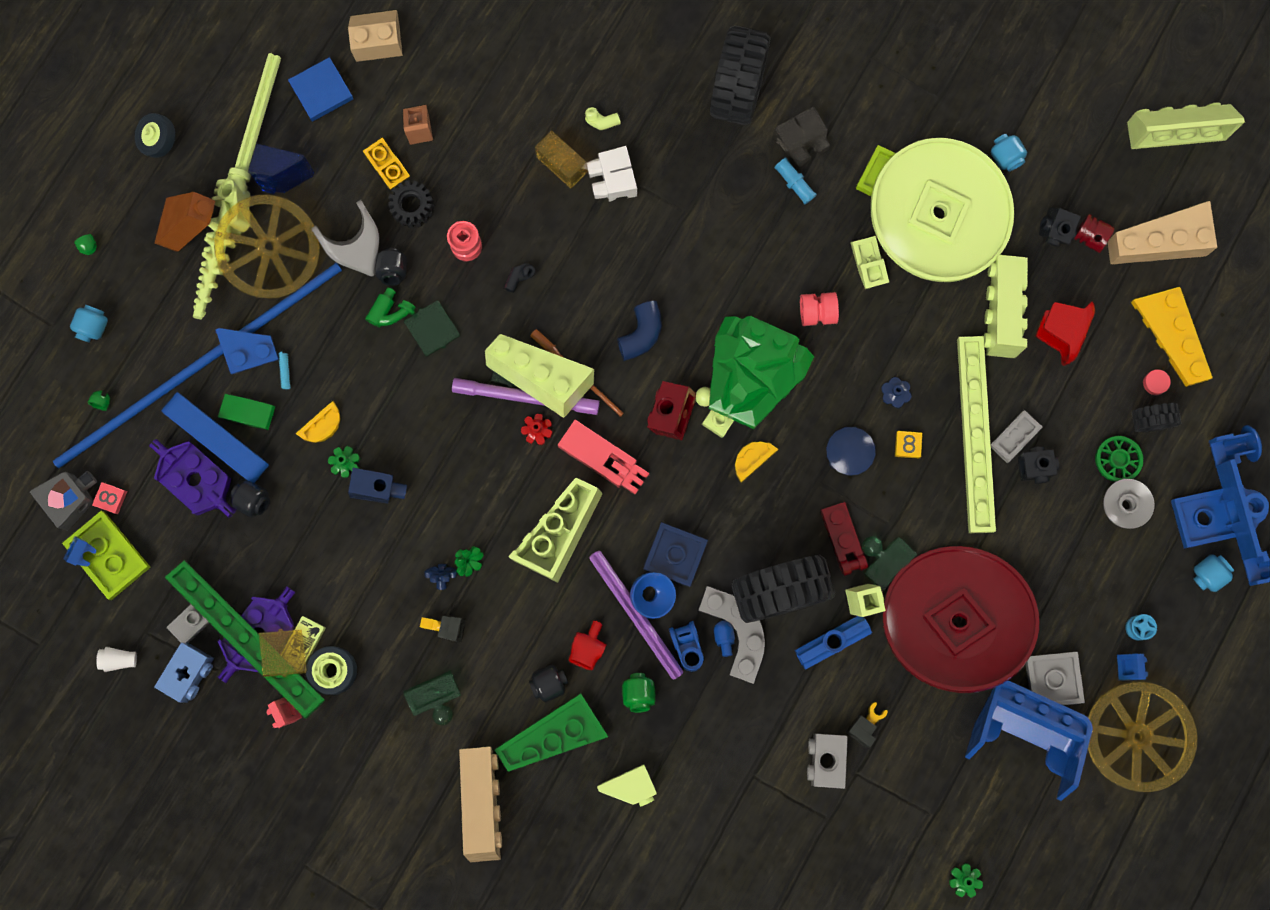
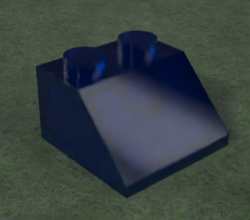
(278, 169)

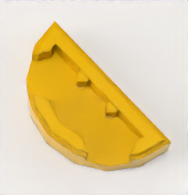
(322, 425)
(752, 457)

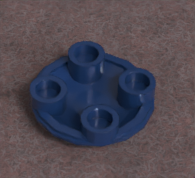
(850, 451)

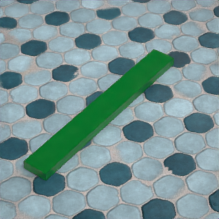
(240, 635)

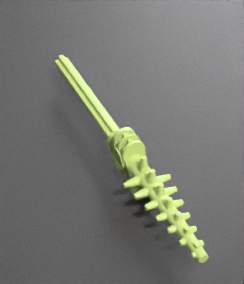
(234, 188)

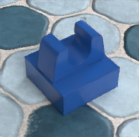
(76, 550)
(1131, 667)

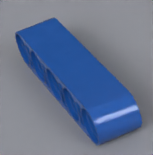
(215, 437)

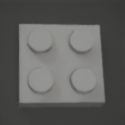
(1056, 677)

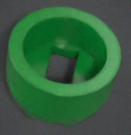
(86, 244)
(98, 401)

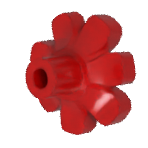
(539, 433)

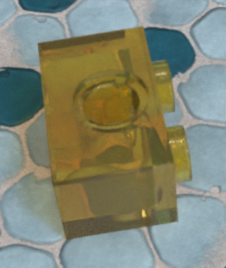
(561, 159)

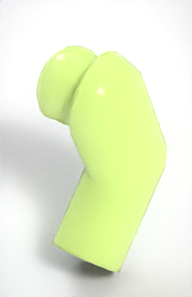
(600, 122)

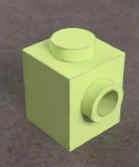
(865, 600)

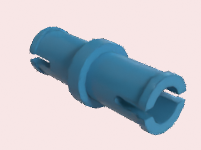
(795, 181)

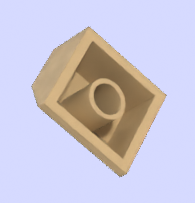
(375, 36)

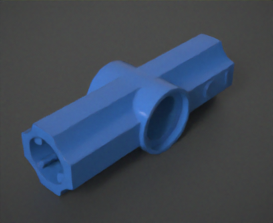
(818, 649)

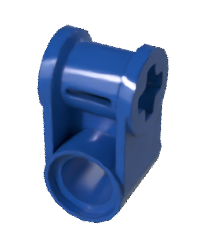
(687, 644)

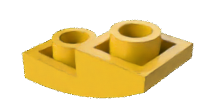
(386, 163)

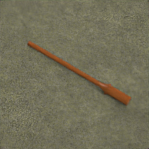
(549, 347)

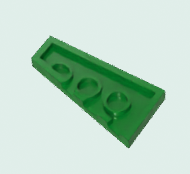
(558, 732)

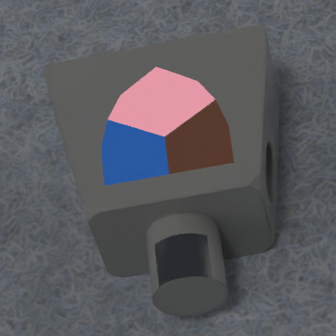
(65, 498)

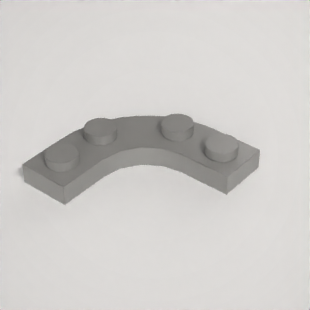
(750, 634)

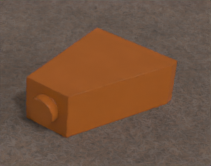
(183, 219)

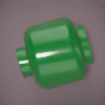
(638, 693)

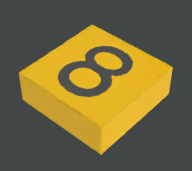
(908, 444)

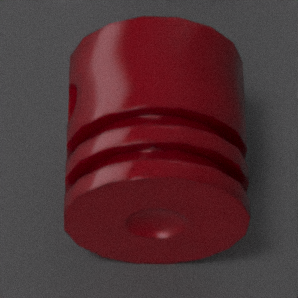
(1090, 228)

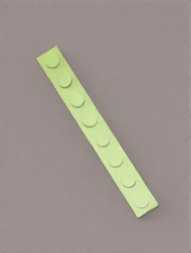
(976, 435)

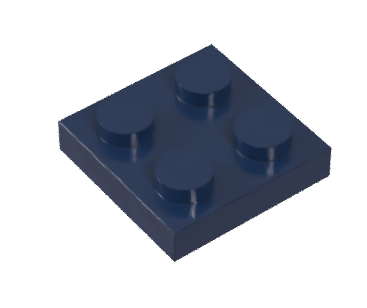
(675, 554)

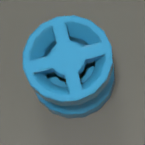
(1147, 627)

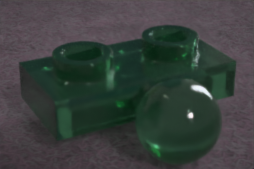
(888, 561)
(433, 695)

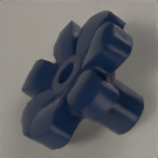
(440, 575)

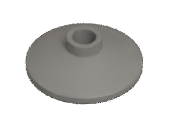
(1139, 499)

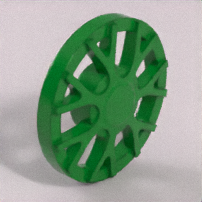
(1119, 458)

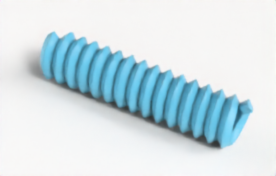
(284, 370)

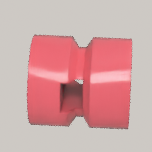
(464, 241)
(819, 309)

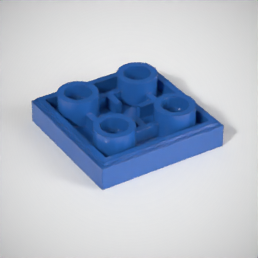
(320, 89)

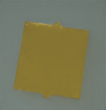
(282, 653)

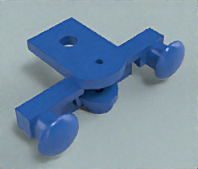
(1230, 510)

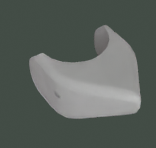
(358, 252)

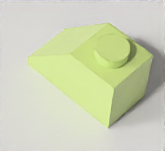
(631, 787)

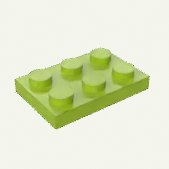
(115, 560)

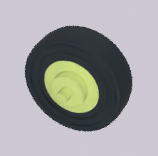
(154, 135)

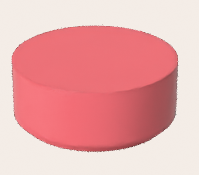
(1156, 382)

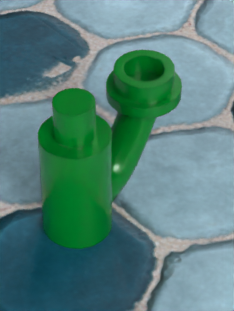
(382, 306)

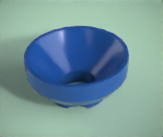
(664, 595)

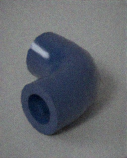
(646, 333)

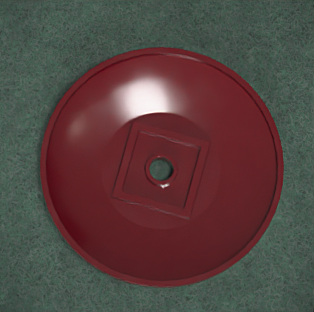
(968, 585)

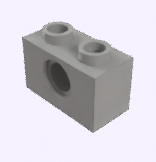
(835, 774)

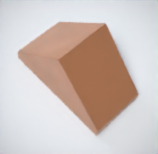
(417, 124)

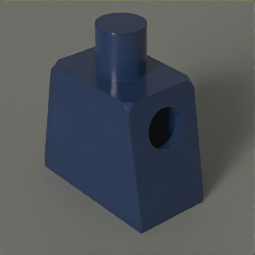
(364, 482)

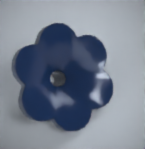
(893, 397)

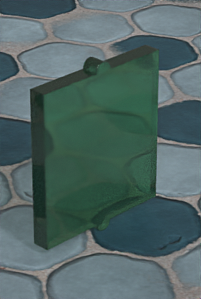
(432, 328)

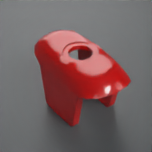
(1066, 329)

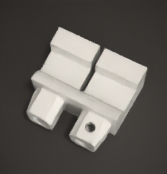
(616, 172)

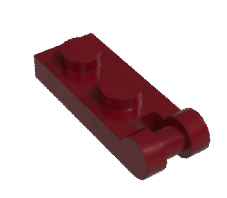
(843, 538)

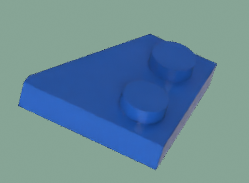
(246, 349)

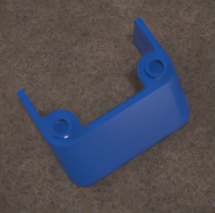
(1040, 722)

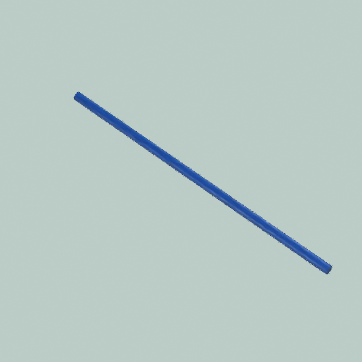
(193, 368)

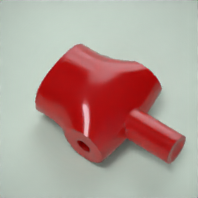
(587, 648)

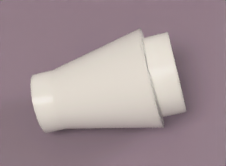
(114, 659)

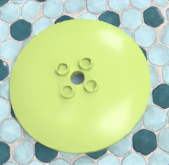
(965, 187)

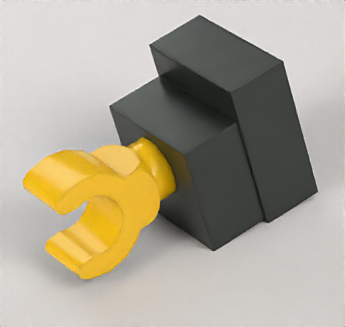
(449, 627)
(863, 728)

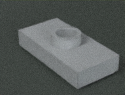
(1015, 436)
(187, 625)

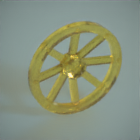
(259, 244)
(1146, 739)

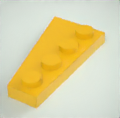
(1175, 333)

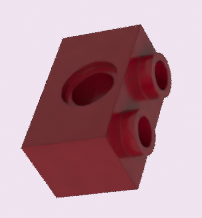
(676, 422)

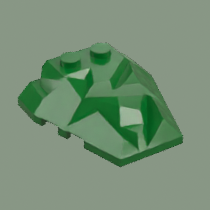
(754, 369)

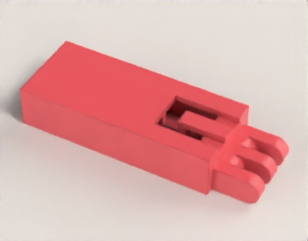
(594, 452)

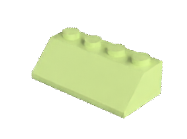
(1183, 125)

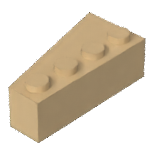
(1173, 236)
(479, 804)

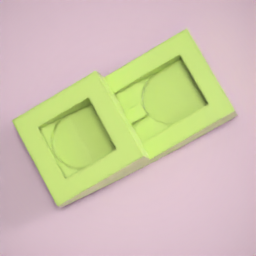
(869, 262)

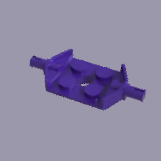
(174, 473)
(263, 614)

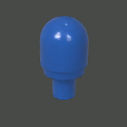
(724, 637)

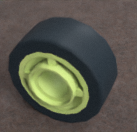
(317, 668)

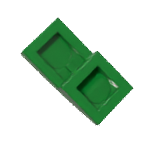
(246, 411)

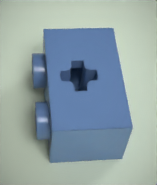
(174, 681)

